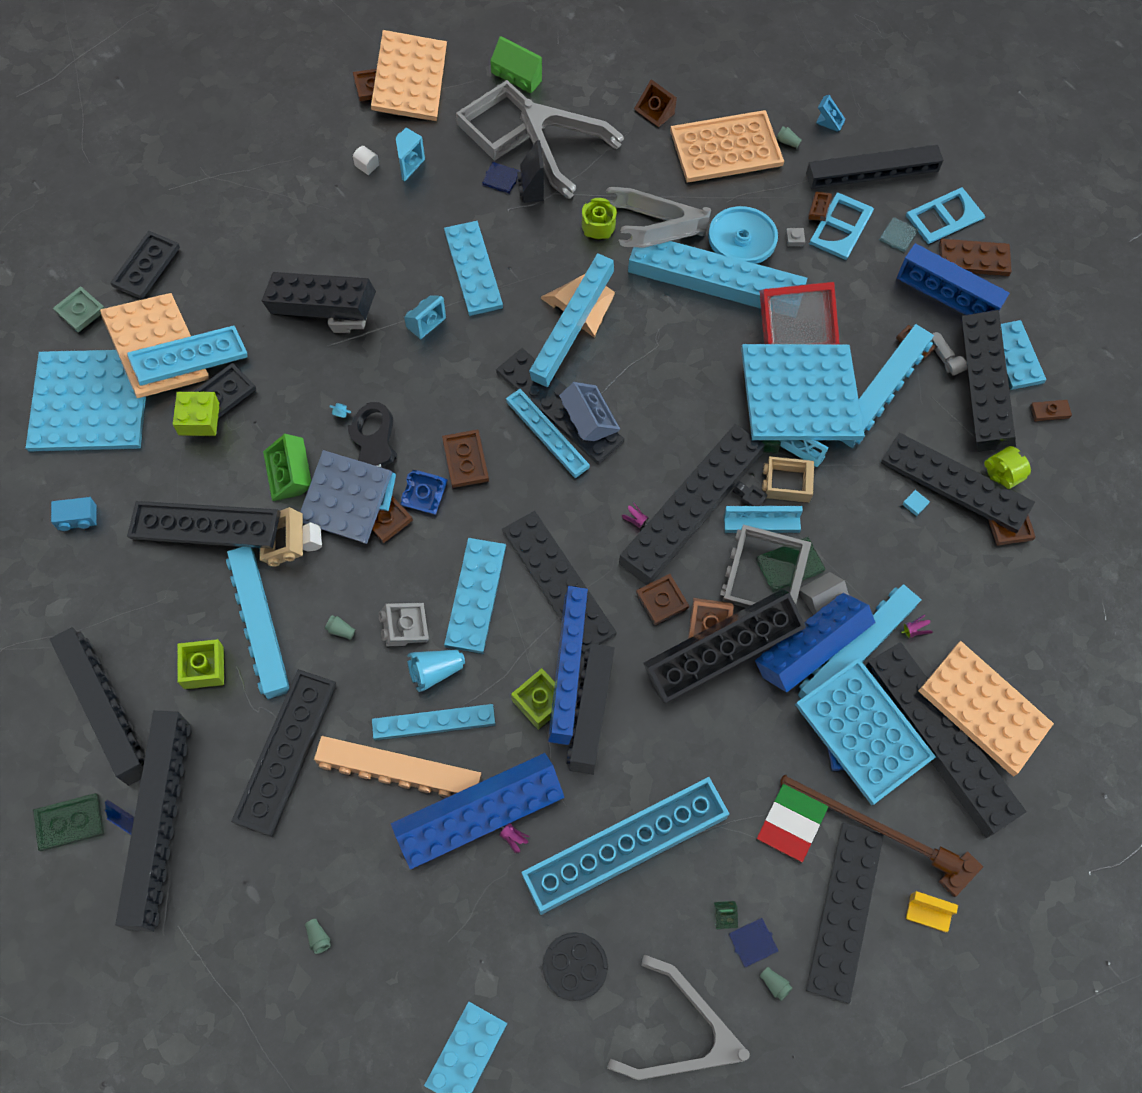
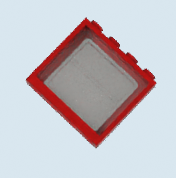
(800, 314)

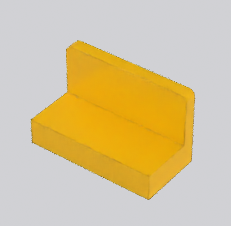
(930, 911)

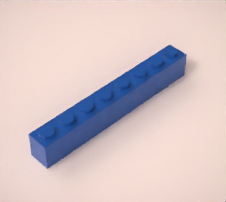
(568, 666)

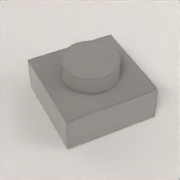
(795, 237)

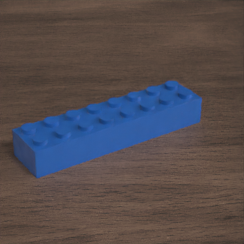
(477, 810)

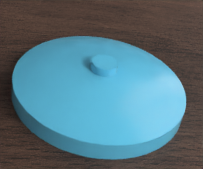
(743, 234)

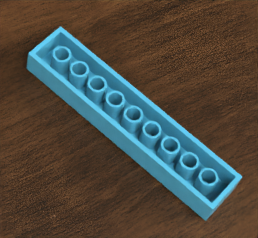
(708, 272)
(624, 845)

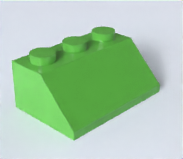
(516, 65)
(287, 467)

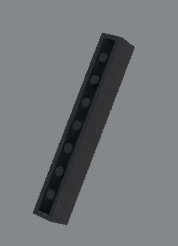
(874, 166)

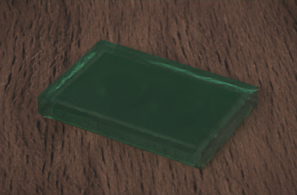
(781, 563)
(68, 822)

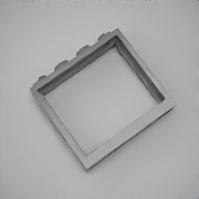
(482, 104)
(803, 546)

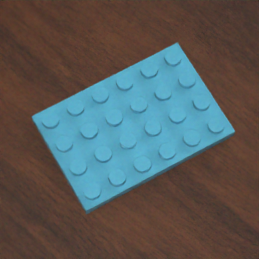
(865, 731)

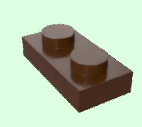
(956, 883)

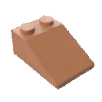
(707, 613)

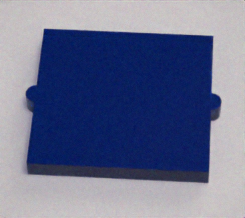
(500, 177)
(119, 816)
(753, 942)

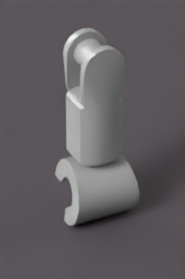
(952, 364)

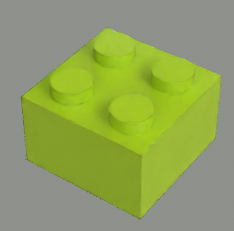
(196, 413)
(200, 664)
(535, 698)

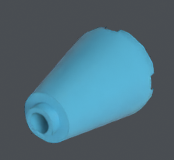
(433, 666)

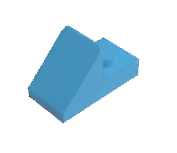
(830, 114)

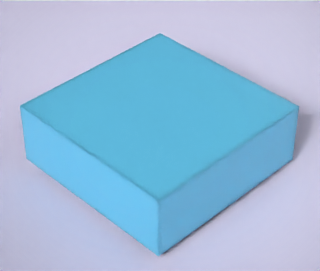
(916, 503)

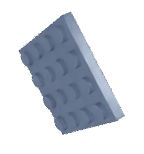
(345, 496)

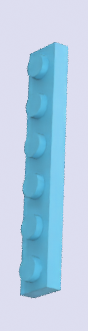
(547, 433)
(433, 722)

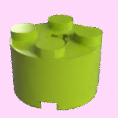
(598, 218)
(1008, 467)

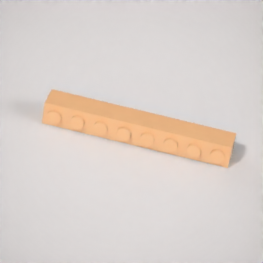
(394, 767)

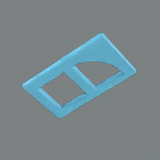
(970, 215)
(843, 247)

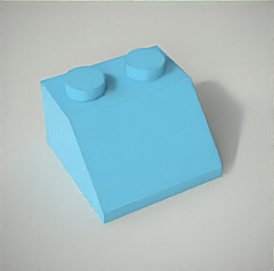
(410, 152)
(426, 316)

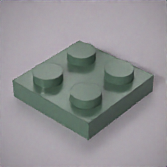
(79, 309)

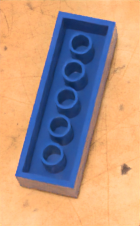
(950, 283)
(822, 638)

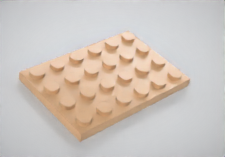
(409, 75)
(726, 146)
(146, 325)
(986, 708)

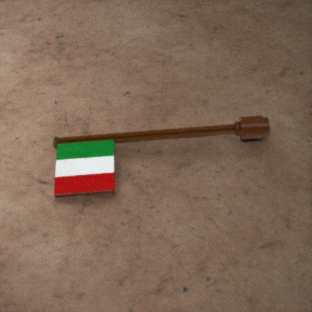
(800, 811)

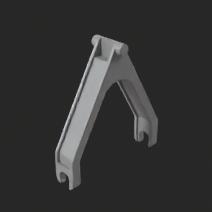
(539, 116)
(679, 223)
(725, 1047)

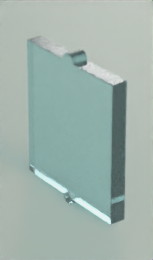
(899, 234)

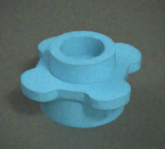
(340, 410)

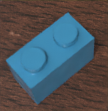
(74, 513)

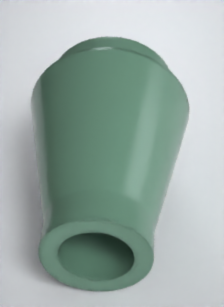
(788, 137)
(339, 627)
(317, 937)
(777, 985)

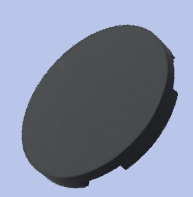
(575, 966)

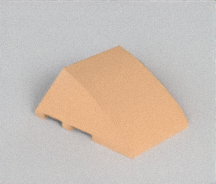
(561, 296)

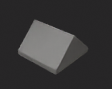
(822, 591)

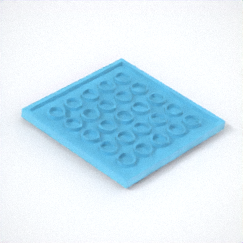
(801, 392)
(83, 403)

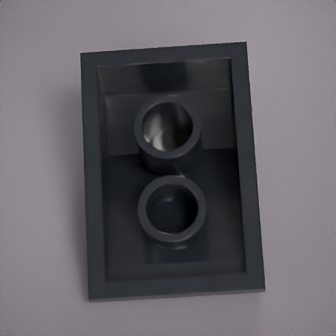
(532, 175)

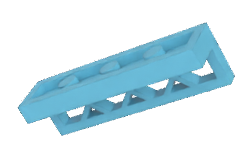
(805, 450)
(769, 518)

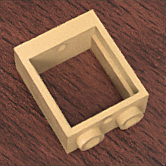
(793, 465)
(294, 539)

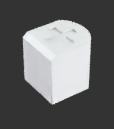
(365, 160)
(311, 537)

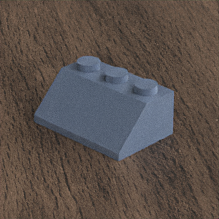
(588, 411)

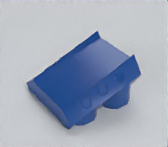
(423, 491)

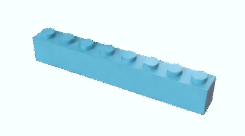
(572, 320)
(892, 376)
(887, 618)
(258, 622)

